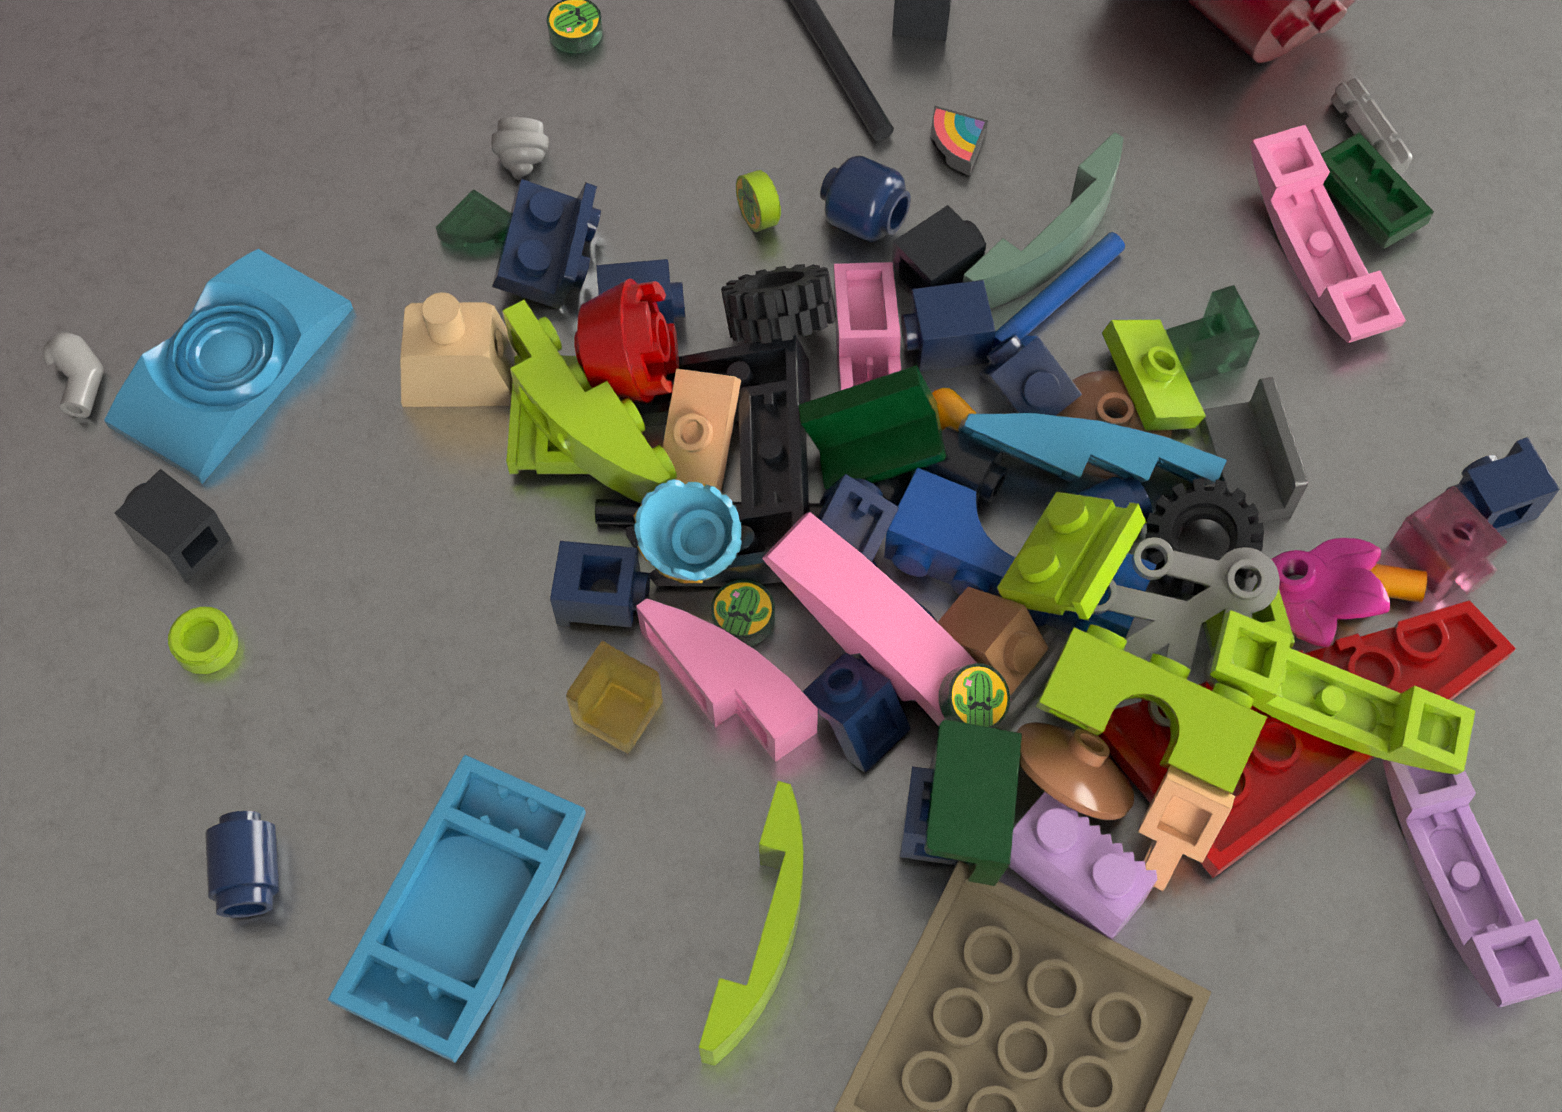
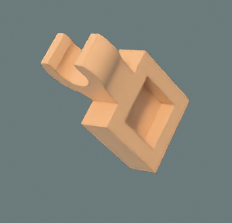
(1182, 821)

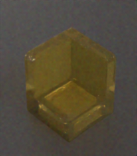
(614, 697)

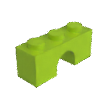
(1208, 728)

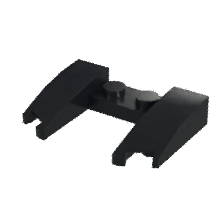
(771, 447)

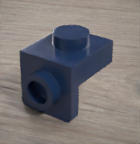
(1029, 376)

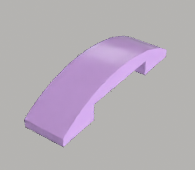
(1467, 887)

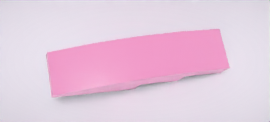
(867, 611)

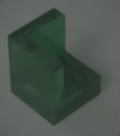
(1219, 339)

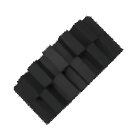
(779, 303)
(1203, 503)

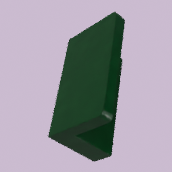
(876, 428)
(974, 798)

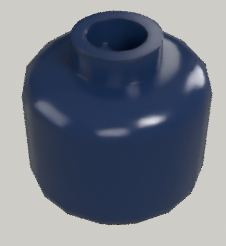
(865, 198)

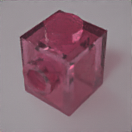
(1450, 544)

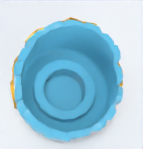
(688, 530)

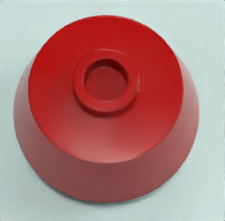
(627, 341)

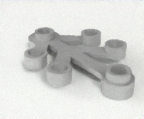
(1179, 621)

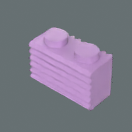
(1079, 867)

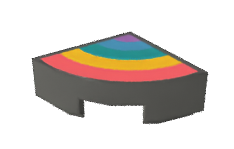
(958, 137)

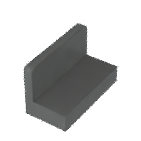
(1257, 451)

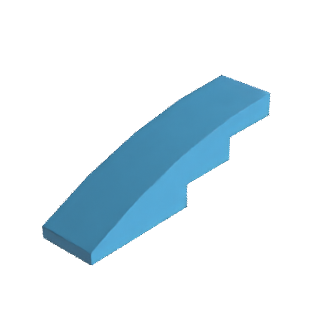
(1068, 444)

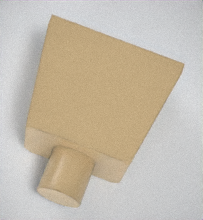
(455, 354)

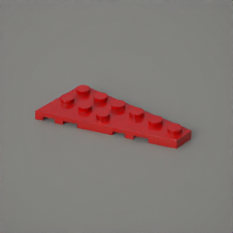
(1294, 769)

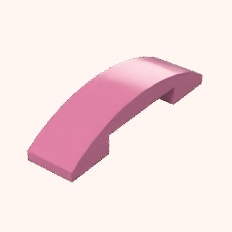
(1315, 239)

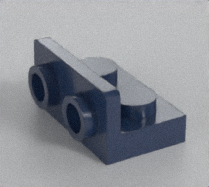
(546, 242)

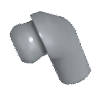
(82, 369)

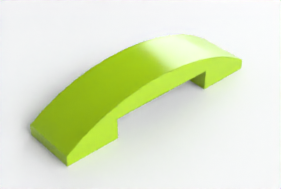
(1338, 705)
(739, 1005)

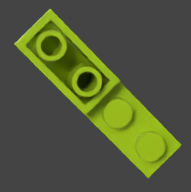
(581, 421)

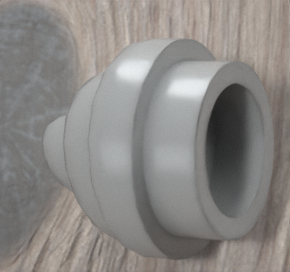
(519, 144)

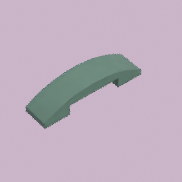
(1014, 272)

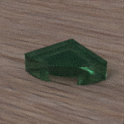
(474, 221)

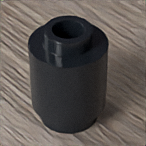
(970, 464)

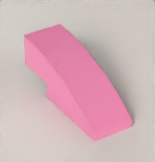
(866, 322)
(729, 678)

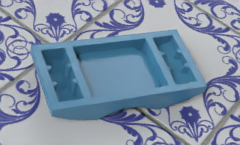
(225, 363)
(459, 909)

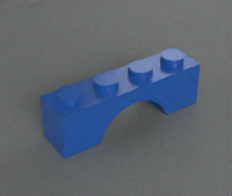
(943, 538)

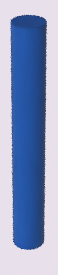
(1062, 288)

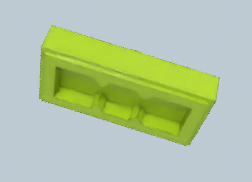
(1153, 374)

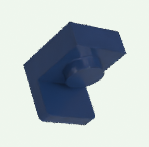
(857, 513)
(860, 709)

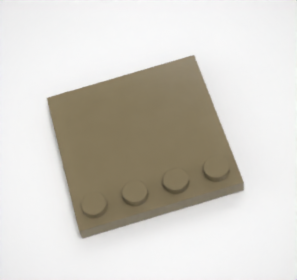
(1023, 1016)

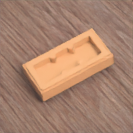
(701, 425)

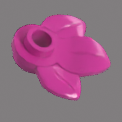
(1333, 587)

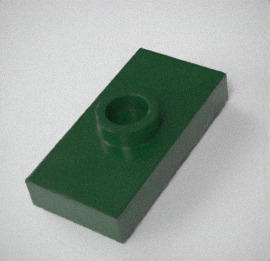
(1374, 191)

